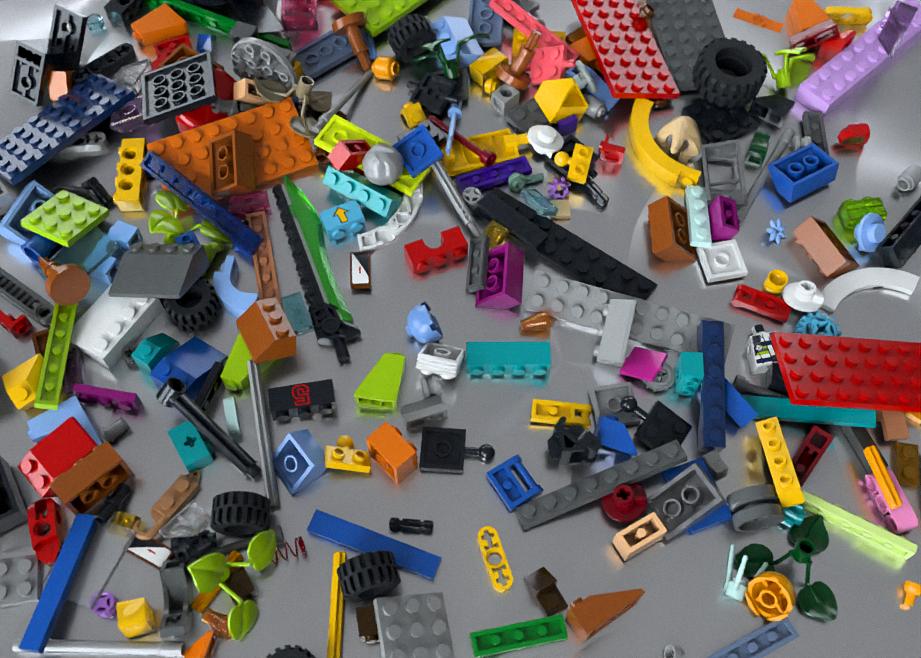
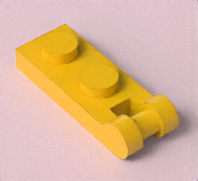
(551, 411)

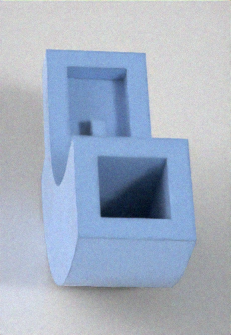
(231, 299)

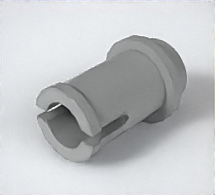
(114, 430)

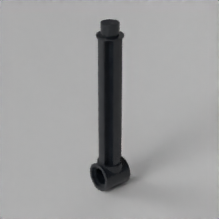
(174, 395)

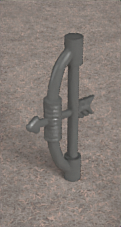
(77, 190)

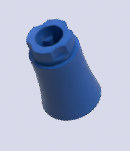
(38, 247)

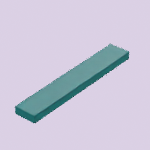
(785, 411)

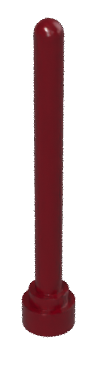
(486, 156)

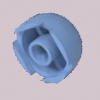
(423, 324)

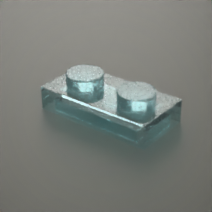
(538, 202)
(297, 312)

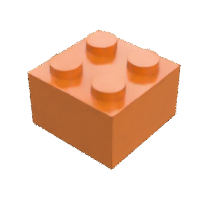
(392, 452)

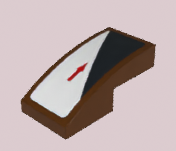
(360, 270)
(150, 552)

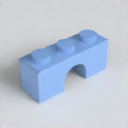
(124, 236)

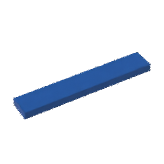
(366, 541)
(58, 584)

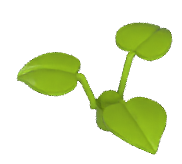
(783, 76)
(163, 222)
(213, 570)

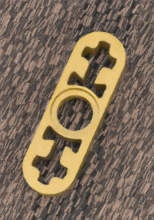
(858, 16)
(506, 573)

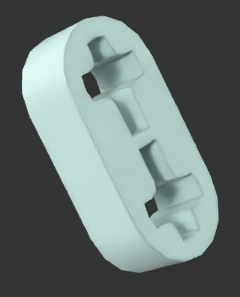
(232, 416)

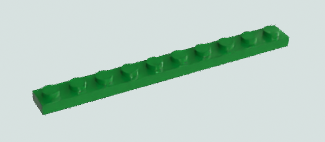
(212, 20)

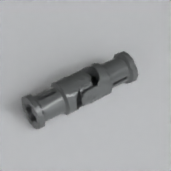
(230, 107)

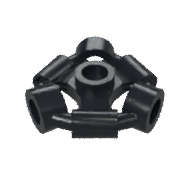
(184, 546)

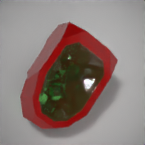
(854, 135)

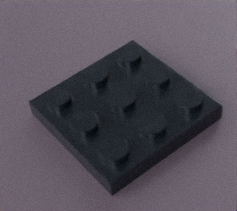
(720, 123)

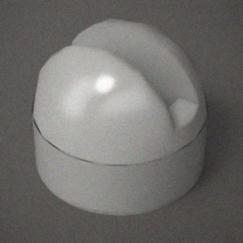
(673, 651)

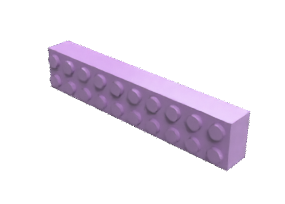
(853, 67)

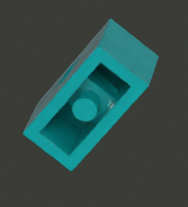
(688, 373)
(193, 457)

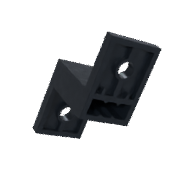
(38, 56)

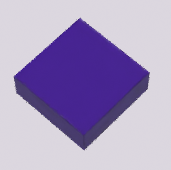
(567, 125)

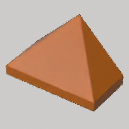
(203, 647)

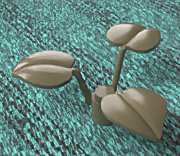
(318, 101)

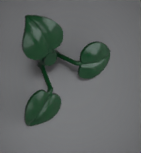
(449, 67)
(810, 538)

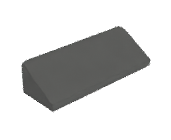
(860, 439)

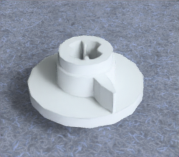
(545, 139)
(803, 296)

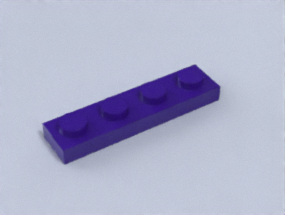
(494, 174)

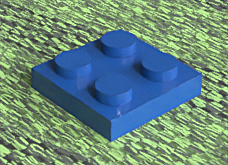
(418, 150)

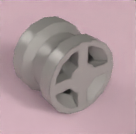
(798, 143)
(468, 195)
(430, 386)

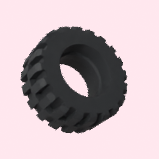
(733, 56)

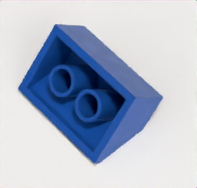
(802, 172)

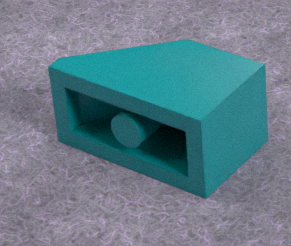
(153, 350)

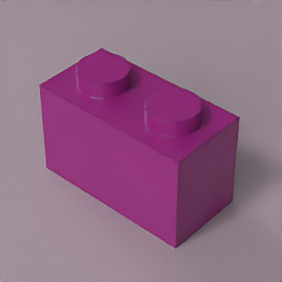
(723, 219)

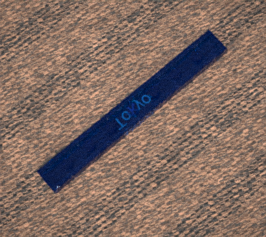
(202, 202)

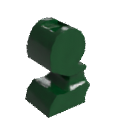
(758, 149)

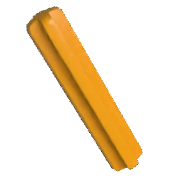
(883, 477)
(202, 599)

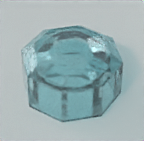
(95, 22)

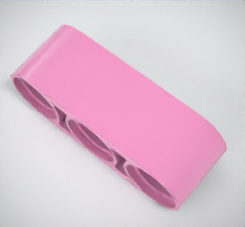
(898, 519)

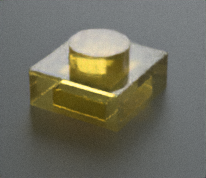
(496, 233)
(126, 519)

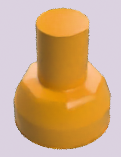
(913, 590)

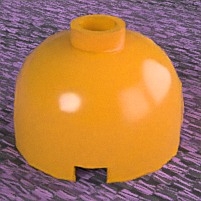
(771, 595)

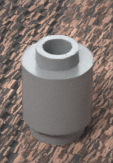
(596, 107)
(909, 178)

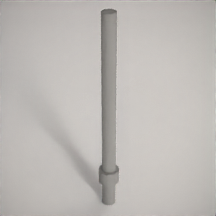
(325, 117)

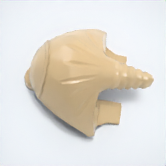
(682, 129)

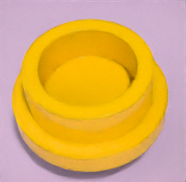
(491, 85)

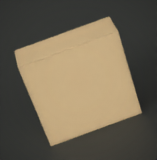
(564, 208)

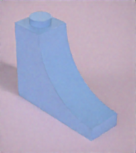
(51, 419)

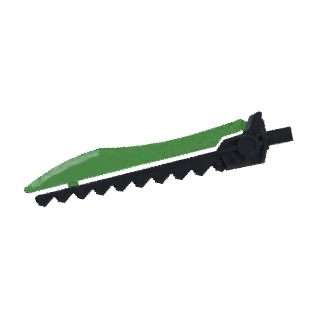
(326, 322)

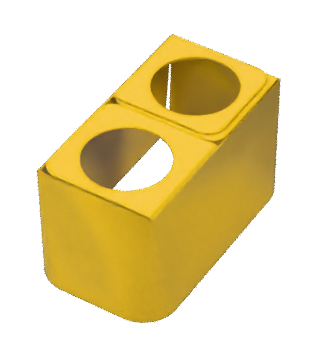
(486, 66)
(135, 617)

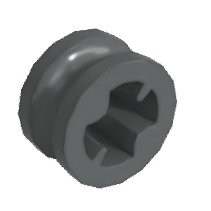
(126, 351)

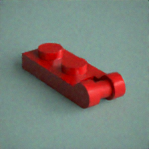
(761, 303)

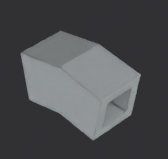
(715, 465)

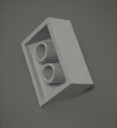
(615, 331)

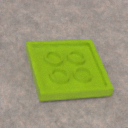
(65, 218)

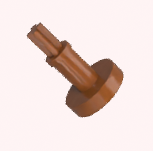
(350, 26)
(514, 73)
(64, 283)

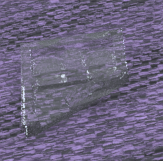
(187, 522)

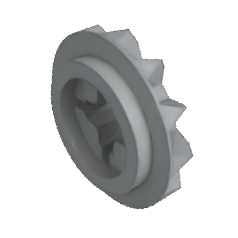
(666, 381)

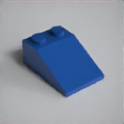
(188, 363)

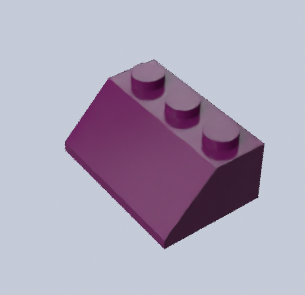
(503, 278)

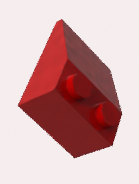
(56, 455)

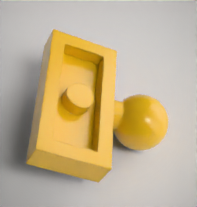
(578, 163)
(346, 457)

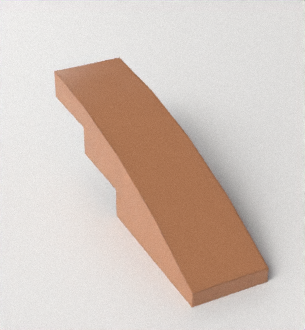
(893, 425)

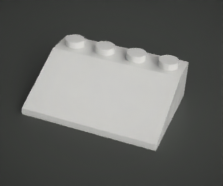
(112, 325)

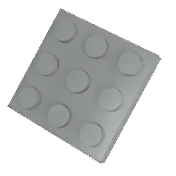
(413, 626)

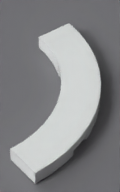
(396, 227)
(866, 279)

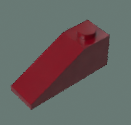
(810, 452)

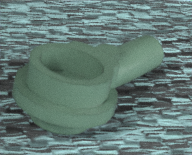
(518, 180)

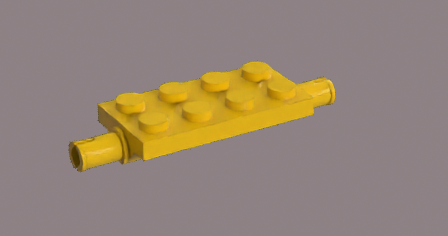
(500, 142)

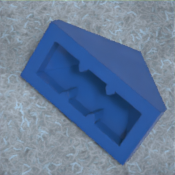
(206, 42)

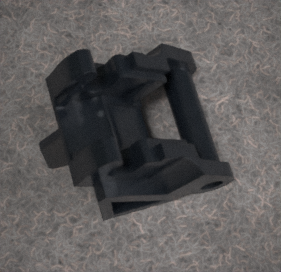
(572, 444)

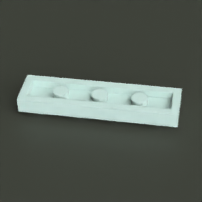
(698, 216)

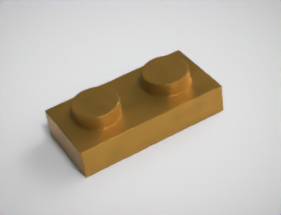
(906, 464)

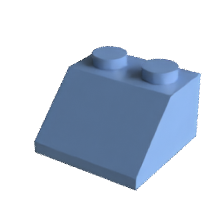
(299, 460)

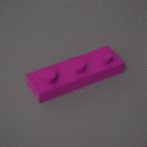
(107, 397)

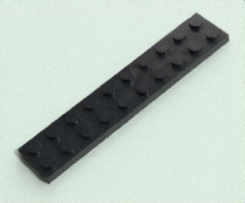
(576, 255)

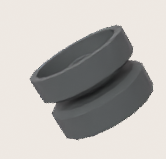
(755, 508)

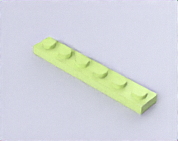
(859, 526)

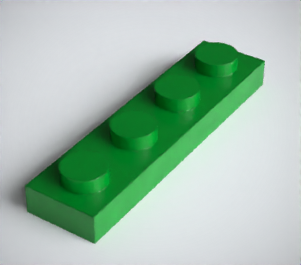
(518, 636)

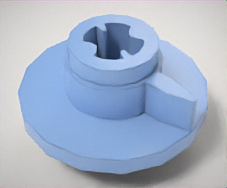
(870, 232)

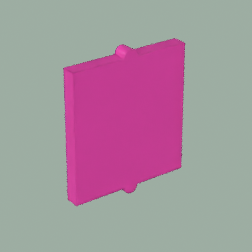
(643, 364)

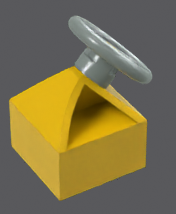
(563, 96)

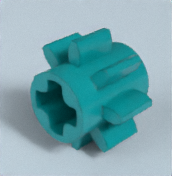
(794, 515)

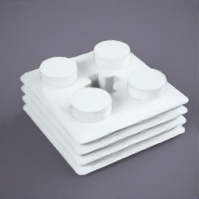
(440, 360)

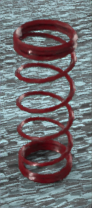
(301, 545)

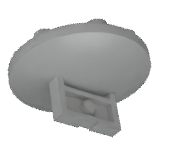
(264, 61)

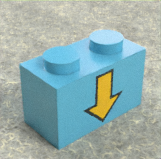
(342, 220)

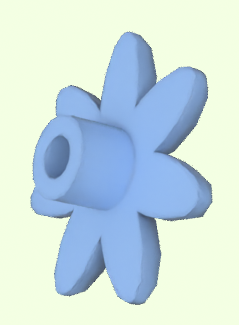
(776, 231)

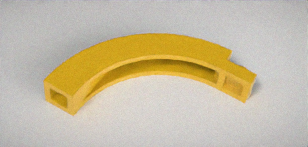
(649, 152)

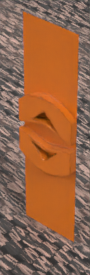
(758, 20)

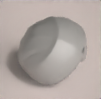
(383, 164)

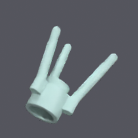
(736, 588)

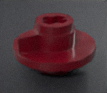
(625, 503)

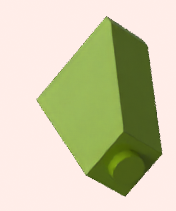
(235, 372)
(383, 383)

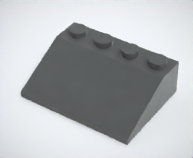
(159, 270)

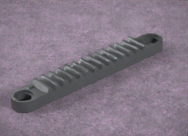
(24, 298)

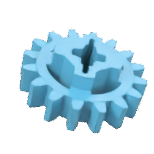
(814, 323)

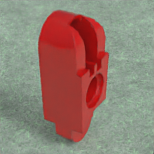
(47, 546)

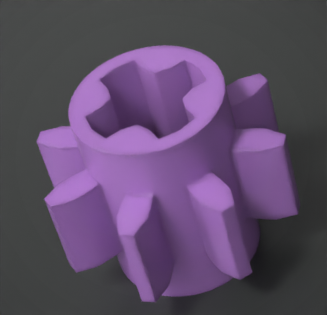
(555, 183)

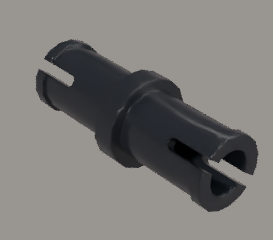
(112, 504)

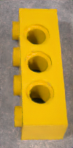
(131, 177)
(780, 462)

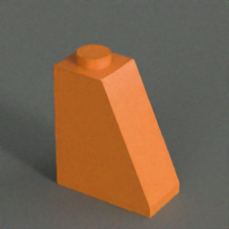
(806, 15)
(159, 26)

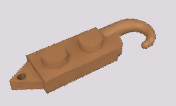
(171, 503)

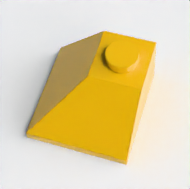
(23, 382)

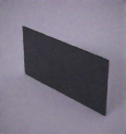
(258, 14)

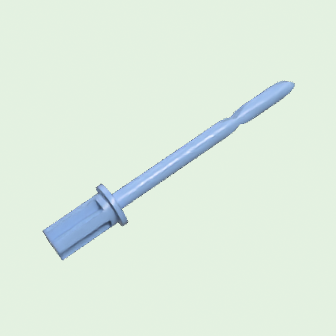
(454, 114)

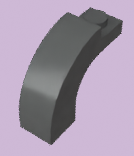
(177, 599)

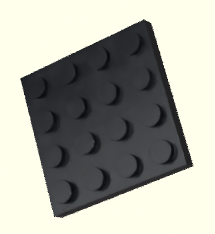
(178, 88)

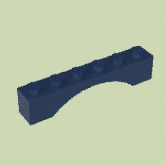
(712, 408)

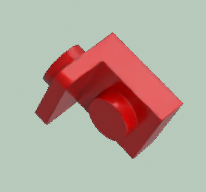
(611, 152)
(14, 326)

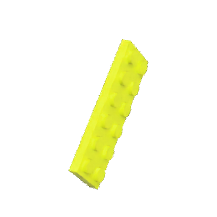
(341, 129)

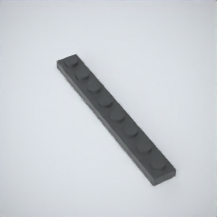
(600, 484)

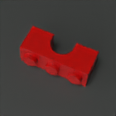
(423, 258)

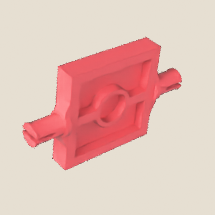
(549, 64)

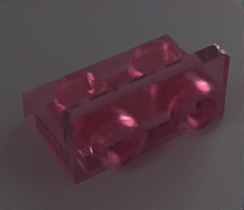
(250, 203)

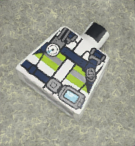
(760, 350)

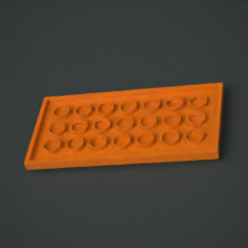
(275, 146)

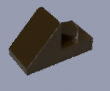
(545, 591)

